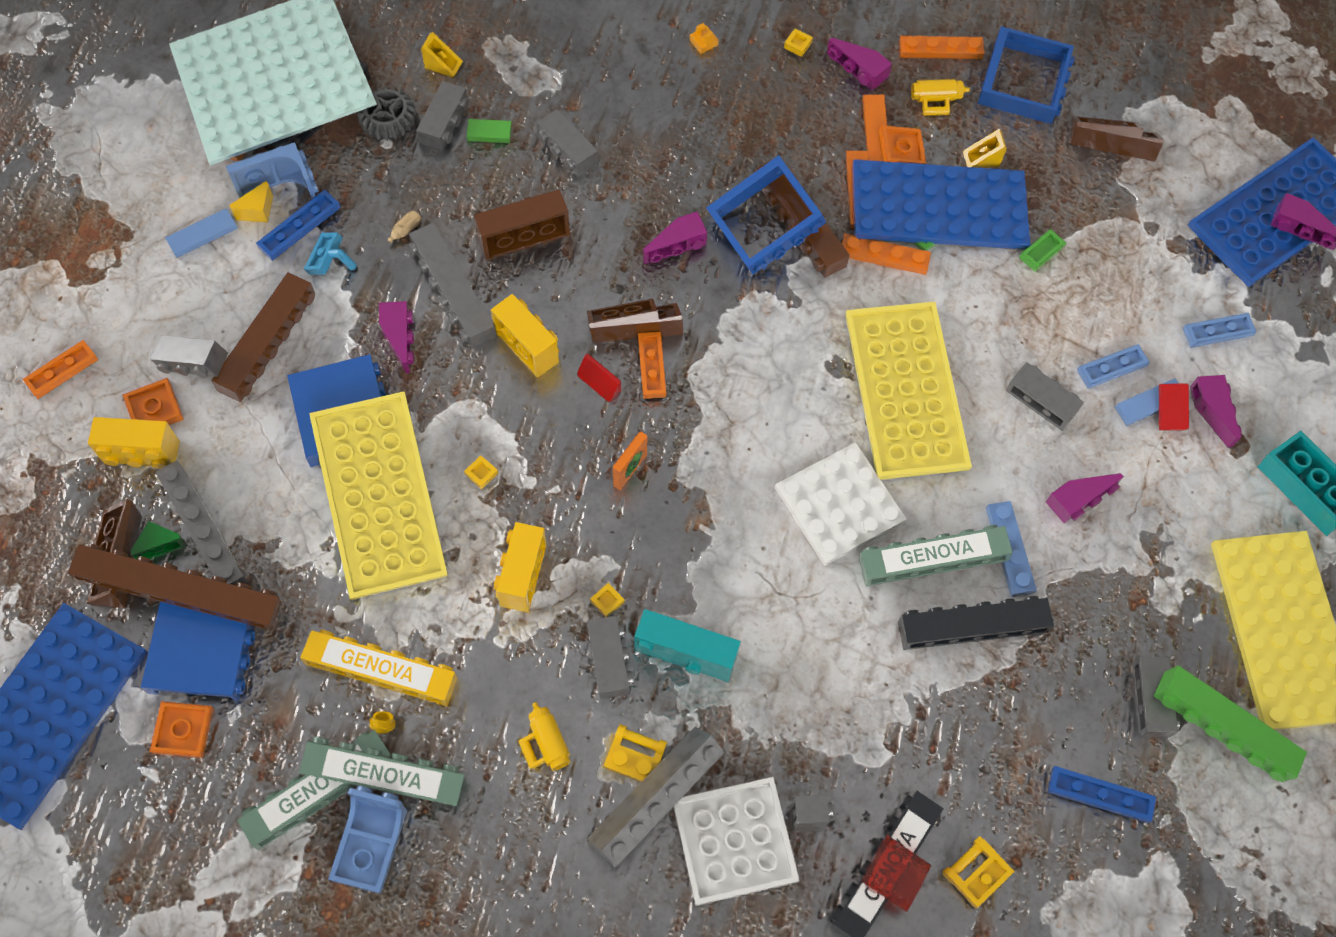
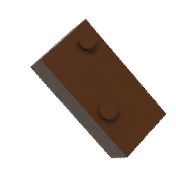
(522, 224)

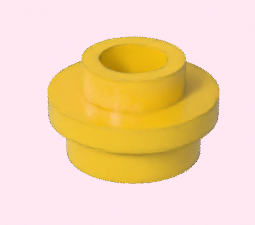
(382, 722)

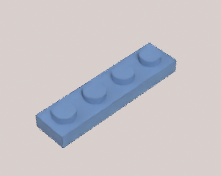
(1017, 569)

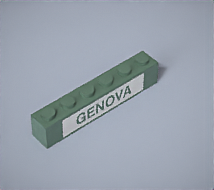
(935, 555)
(382, 772)
(298, 801)

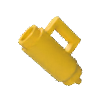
(937, 90)
(548, 738)

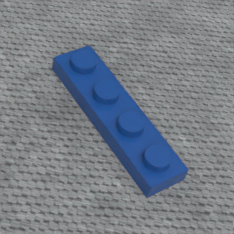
(298, 225)
(1102, 794)

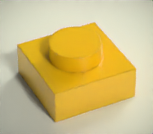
(798, 42)
(481, 472)
(607, 600)

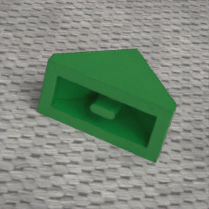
(156, 541)

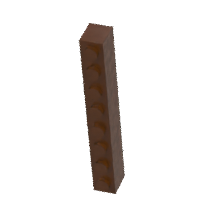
(175, 587)

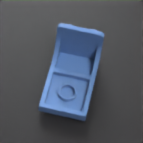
(275, 168)
(368, 840)

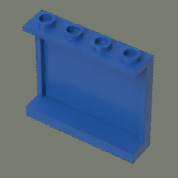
(329, 388)
(197, 654)

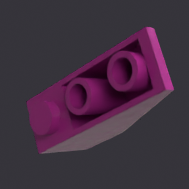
(861, 62)
(1305, 221)
(680, 236)
(395, 327)
(1214, 403)
(1076, 495)

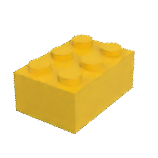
(525, 335)
(133, 442)
(520, 567)

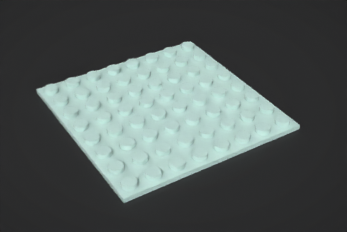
(270, 76)

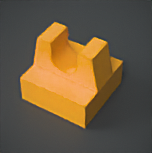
(703, 38)

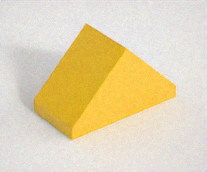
(439, 56)
(986, 152)
(254, 205)

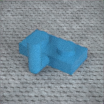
(324, 252)

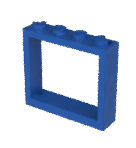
(1036, 46)
(750, 187)

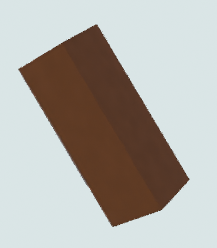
(1115, 137)
(629, 319)
(116, 531)

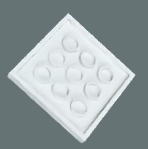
(840, 503)
(735, 841)

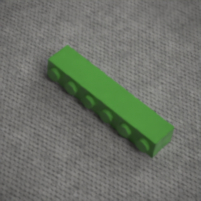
(1230, 724)

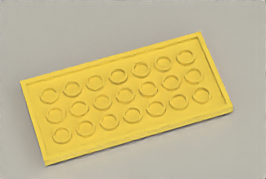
(907, 391)
(378, 495)
(1281, 626)

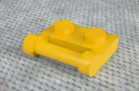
(630, 762)
(984, 878)

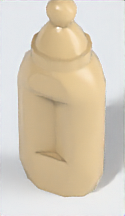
(405, 225)

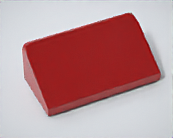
(599, 378)
(1174, 407)

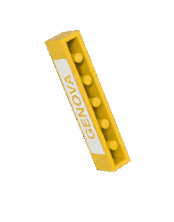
(379, 667)

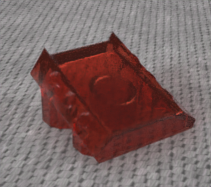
(896, 873)

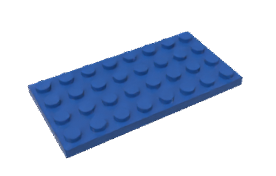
(940, 204)
(1240, 223)
(55, 704)

